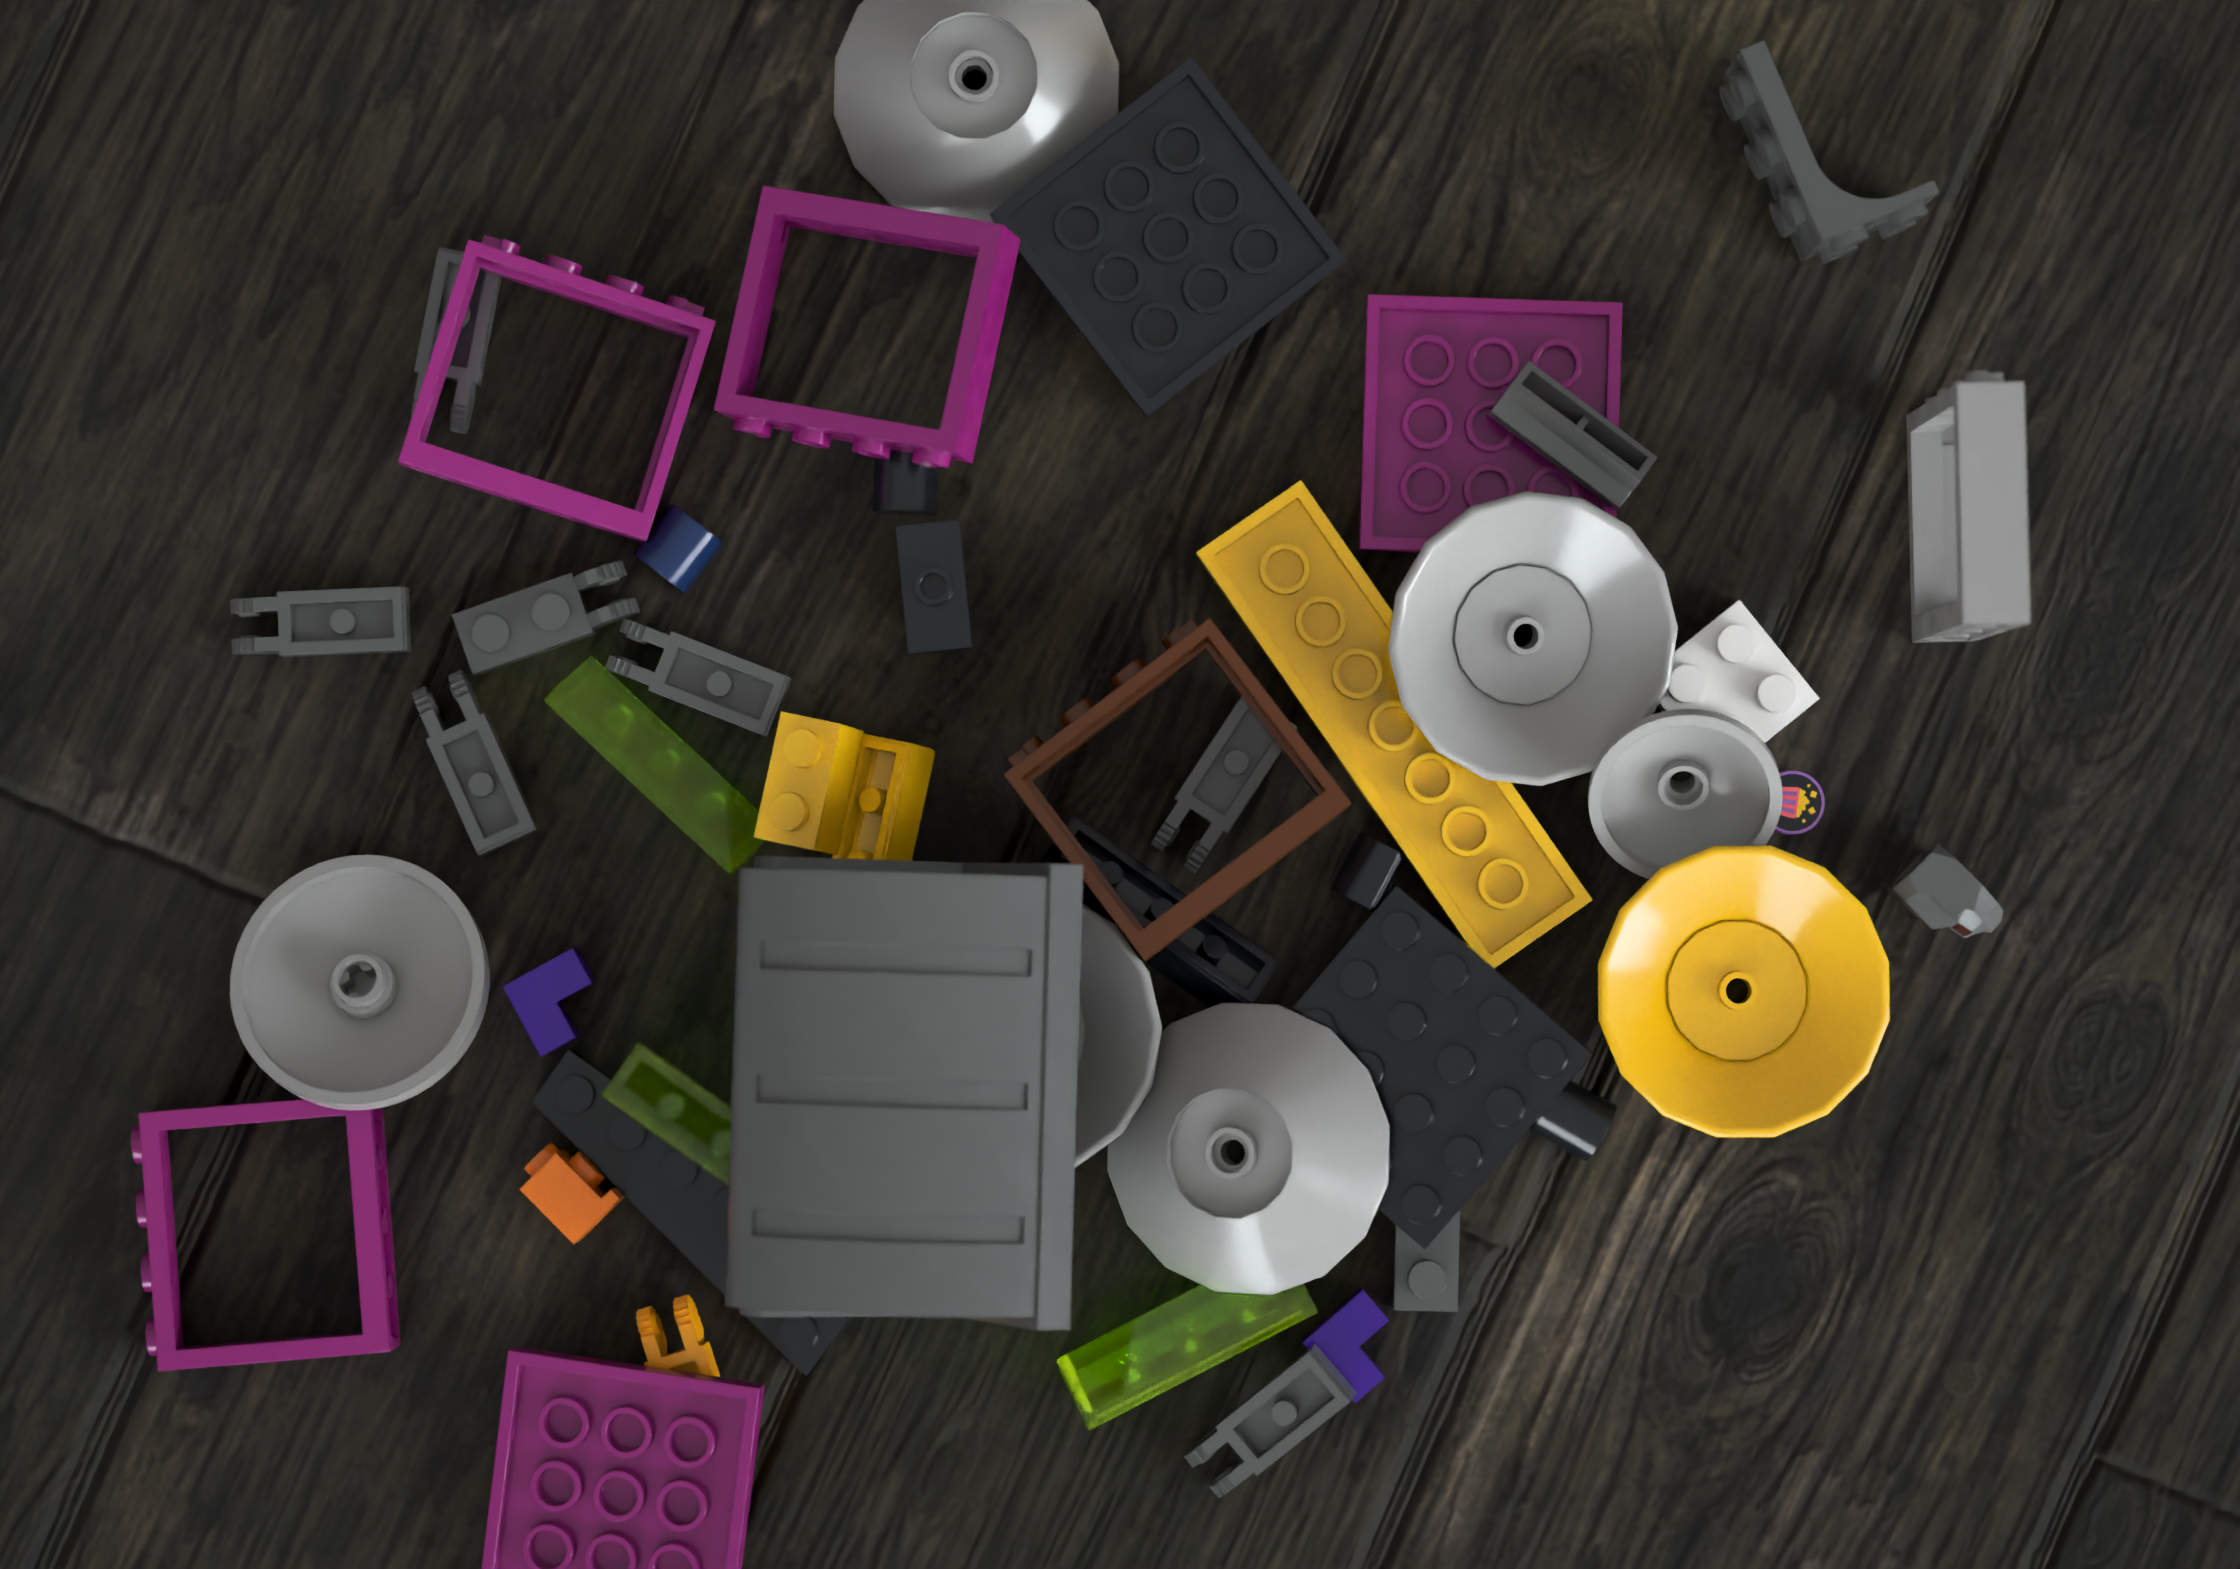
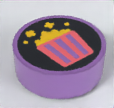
(1801, 804)

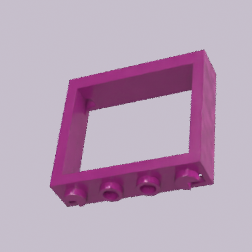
(616, 297)
(973, 366)
(371, 1226)

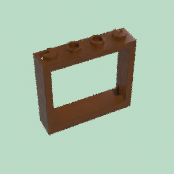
(1131, 687)

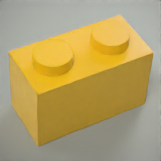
(808, 783)

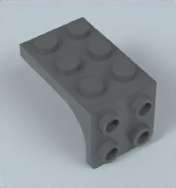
(1806, 202)

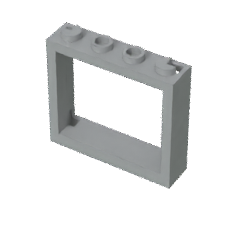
(1968, 511)

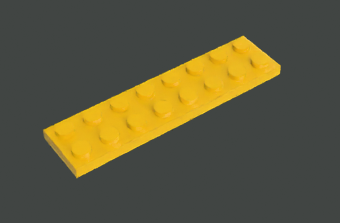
(1330, 644)

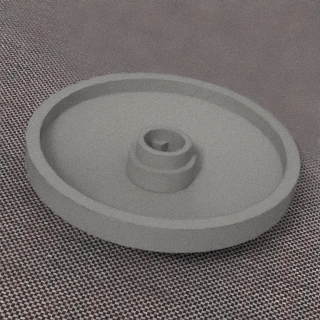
(359, 982)

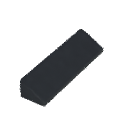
(1207, 959)

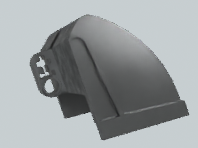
(904, 1090)

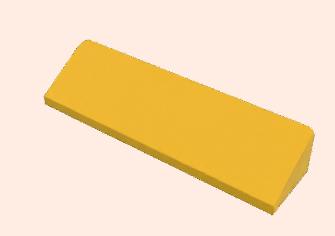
(886, 800)

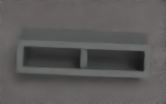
(1572, 436)

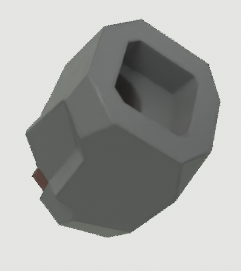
(1945, 894)

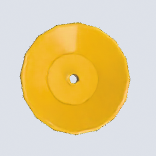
(1810, 1002)

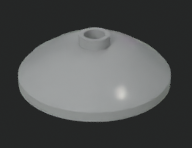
(1654, 820)

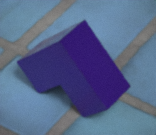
(540, 995)
(1342, 1335)

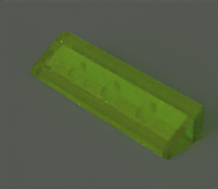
(658, 763)
(674, 1108)
(1173, 1346)

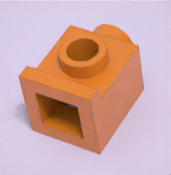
(569, 1191)

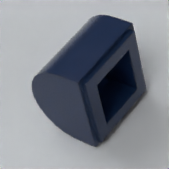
(679, 548)

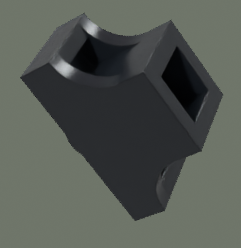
(934, 587)

